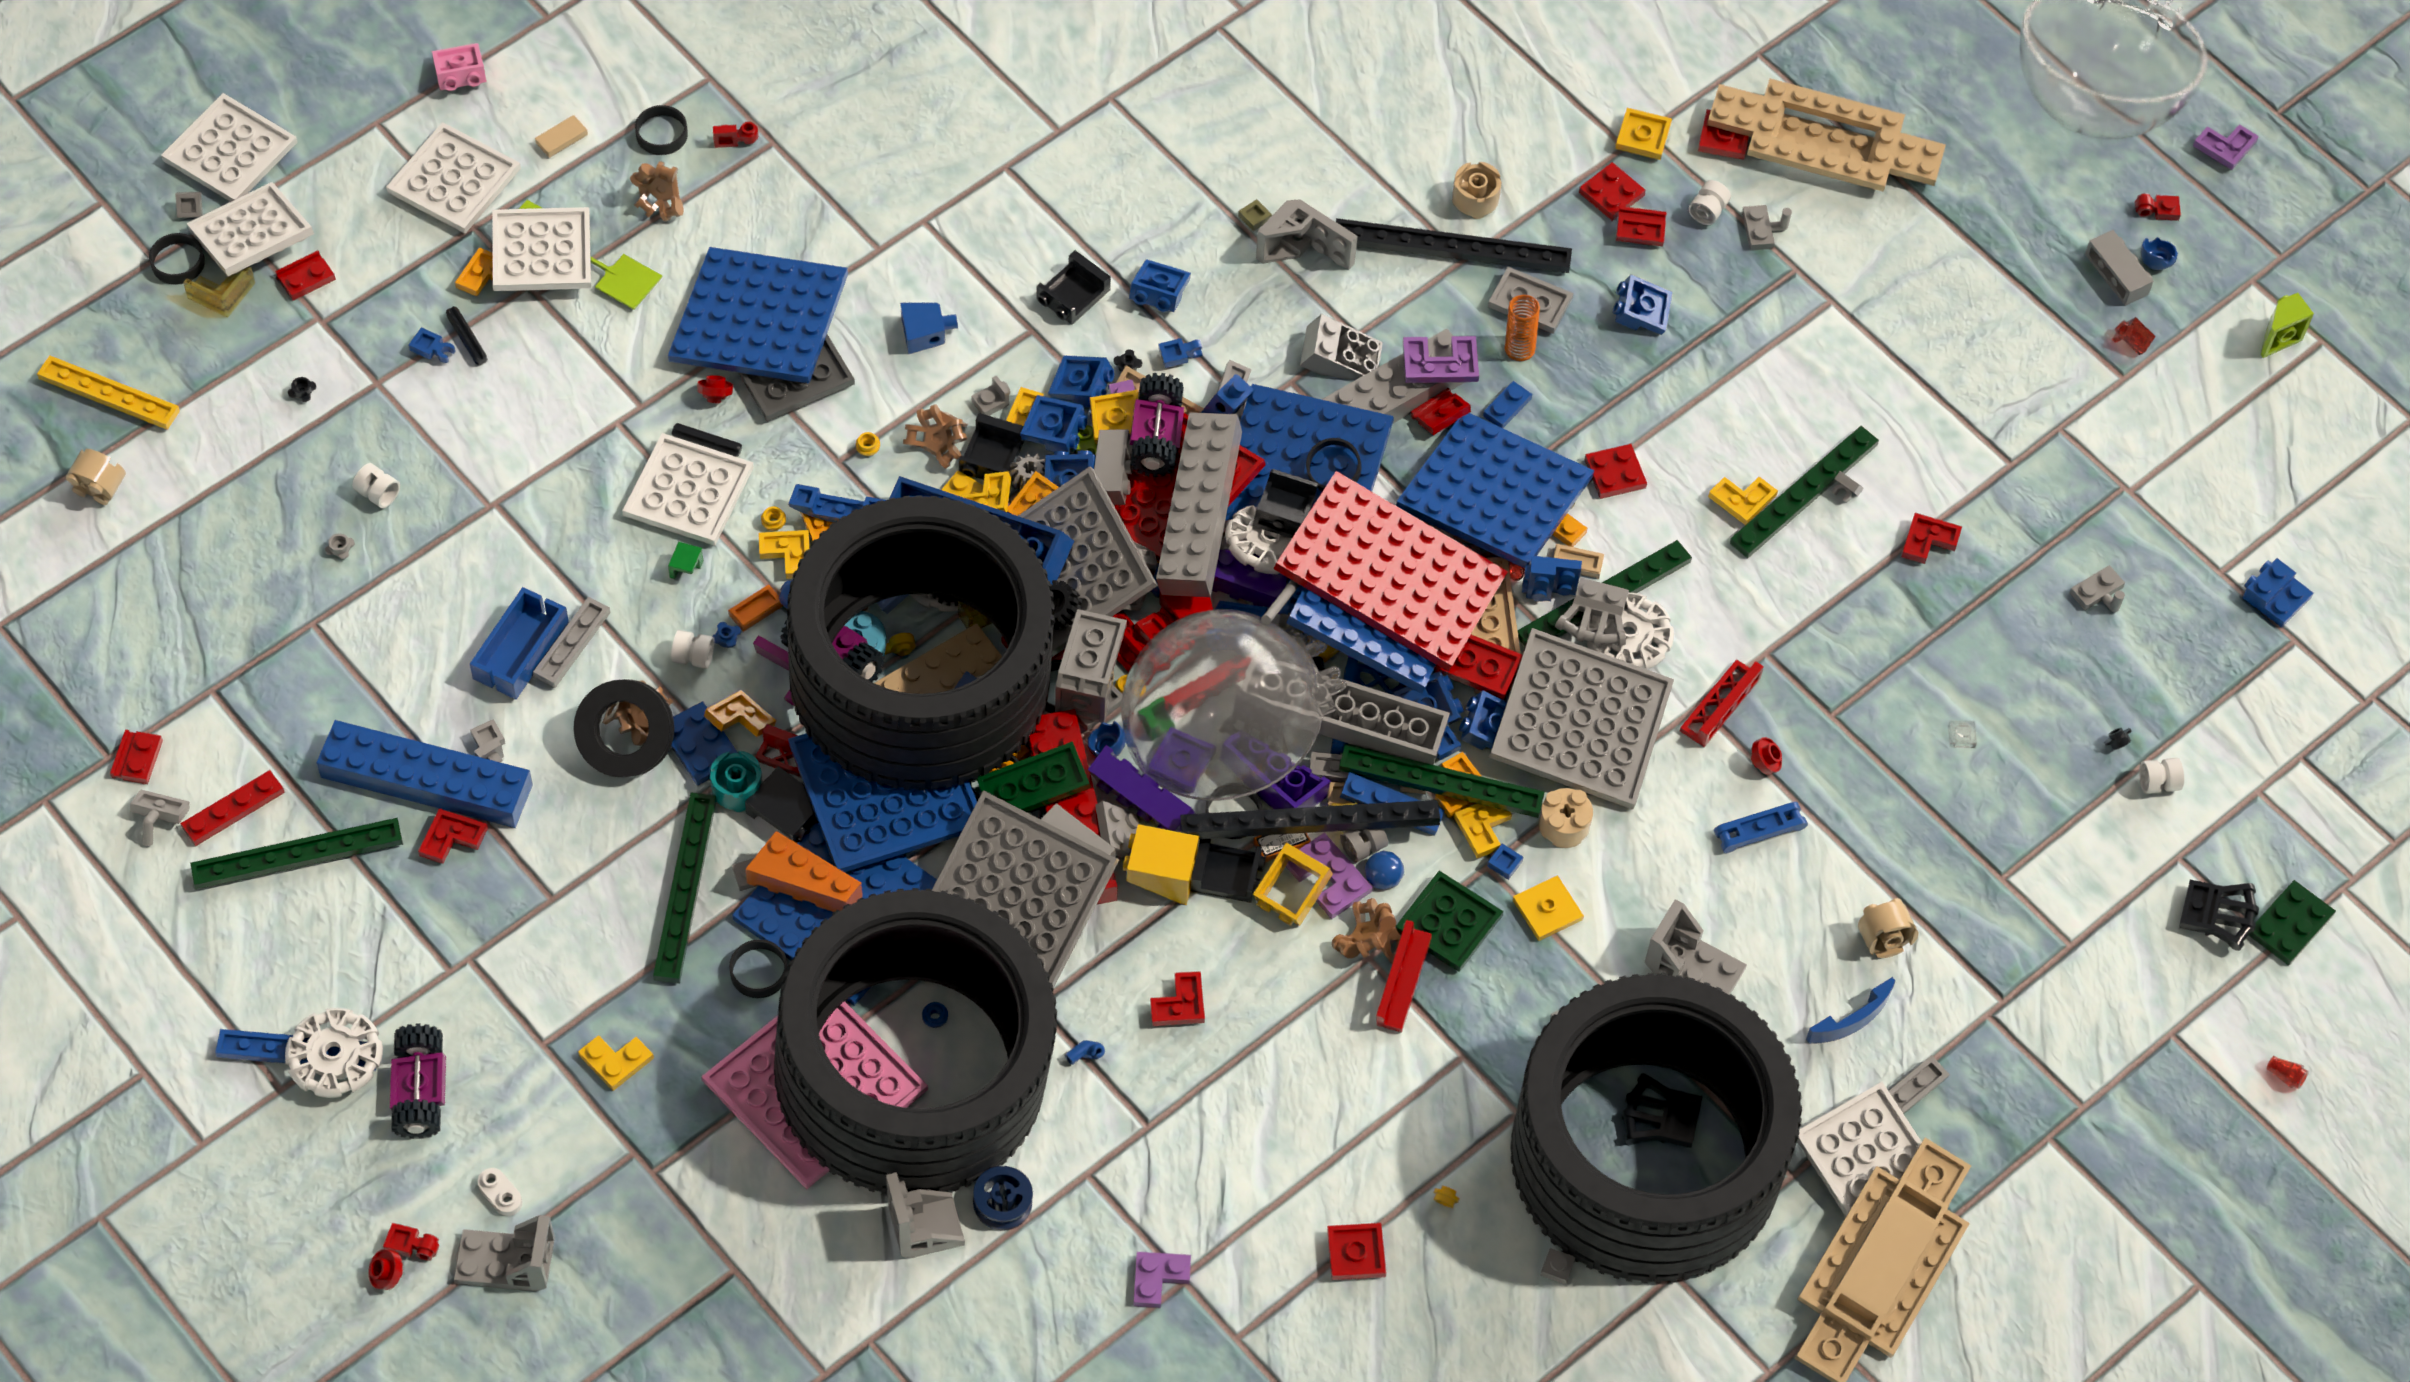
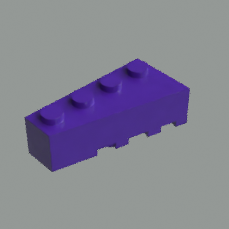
(1245, 582)
(1296, 790)
(1138, 791)

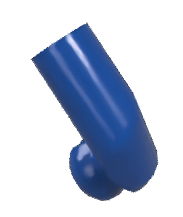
(1085, 1049)

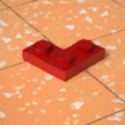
(1928, 531)
(450, 829)
(1185, 1007)

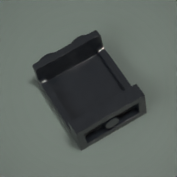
(1074, 288)
(992, 447)
(1284, 503)
(783, 804)
(1226, 871)

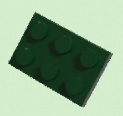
(2291, 922)

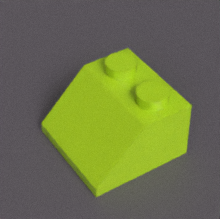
(2287, 324)

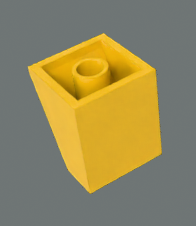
(1162, 861)

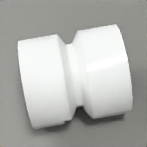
(1709, 202)
(376, 485)
(693, 649)
(2165, 775)

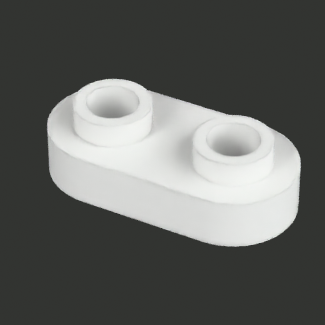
(498, 1190)

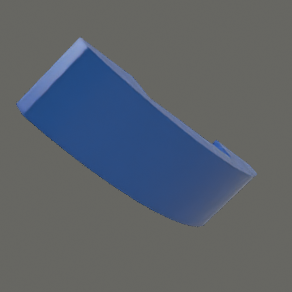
(823, 506)
(1829, 1030)

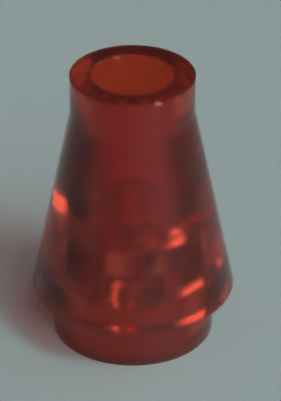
(2287, 1071)

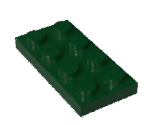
(1038, 779)

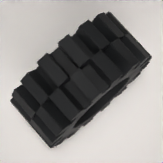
(1070, 606)

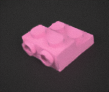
(459, 67)

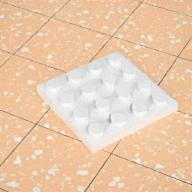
(229, 148)
(453, 177)
(250, 229)
(541, 249)
(688, 489)
(1855, 1140)

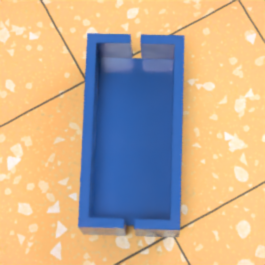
(519, 643)

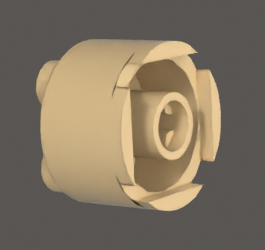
(1476, 189)
(95, 476)
(1566, 817)
(1887, 928)

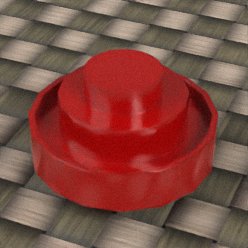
(715, 388)
(1766, 756)
(385, 1269)

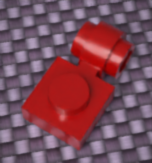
(729, 135)
(2163, 206)
(405, 1239)

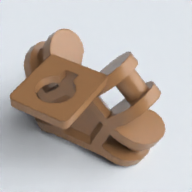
(662, 185)
(937, 437)
(631, 719)
(1370, 933)

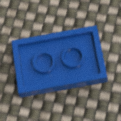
(698, 742)

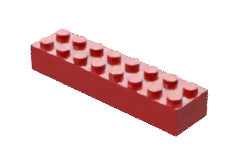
(1056, 730)

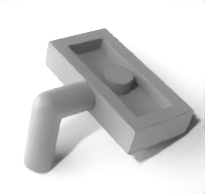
(1760, 228)
(2100, 588)
(156, 807)

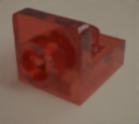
(2134, 334)

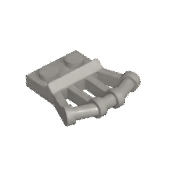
(1601, 601)

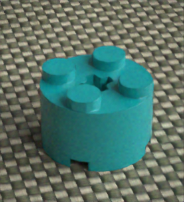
(735, 779)

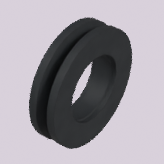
(588, 736)

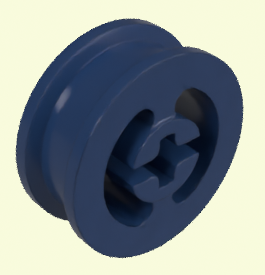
(989, 1204)

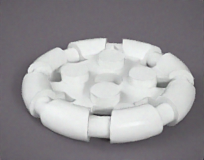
(1255, 542)
(1645, 633)
(336, 1066)

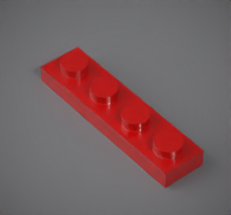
(232, 808)

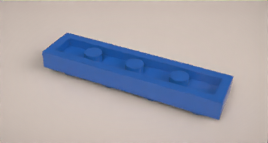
(1365, 791)

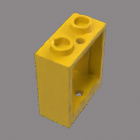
(1304, 861)

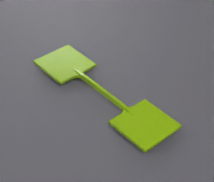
(625, 280)

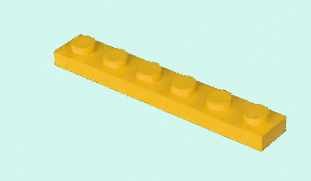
(108, 392)

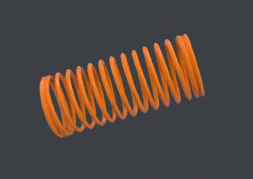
(1532, 334)

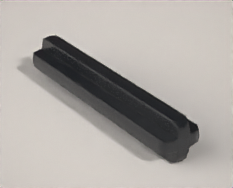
(466, 335)
(706, 439)

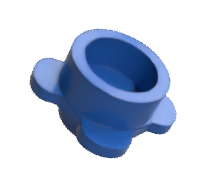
(726, 641)

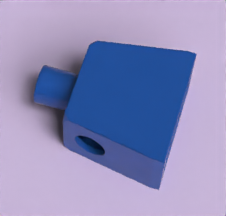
(925, 325)
(1231, 395)

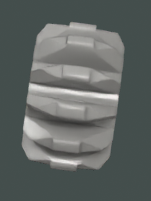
(1024, 468)

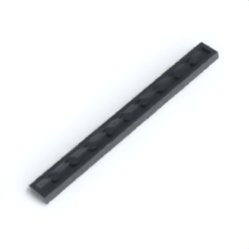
(1459, 246)
(1311, 819)

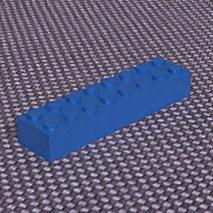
(1049, 543)
(424, 773)

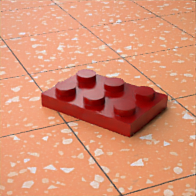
(1484, 666)

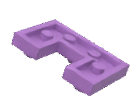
(1426, 369)
(1347, 881)

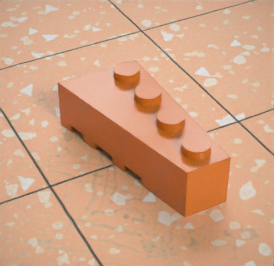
(800, 873)

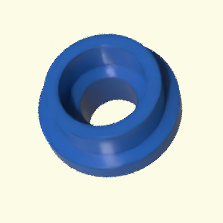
(932, 1008)

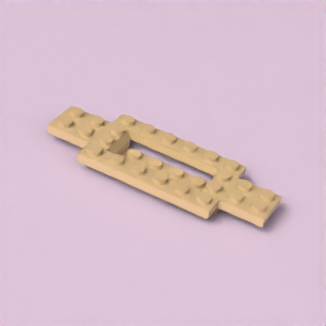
(1822, 147)
(1892, 1267)

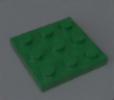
(1453, 917)

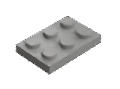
(1552, 299)

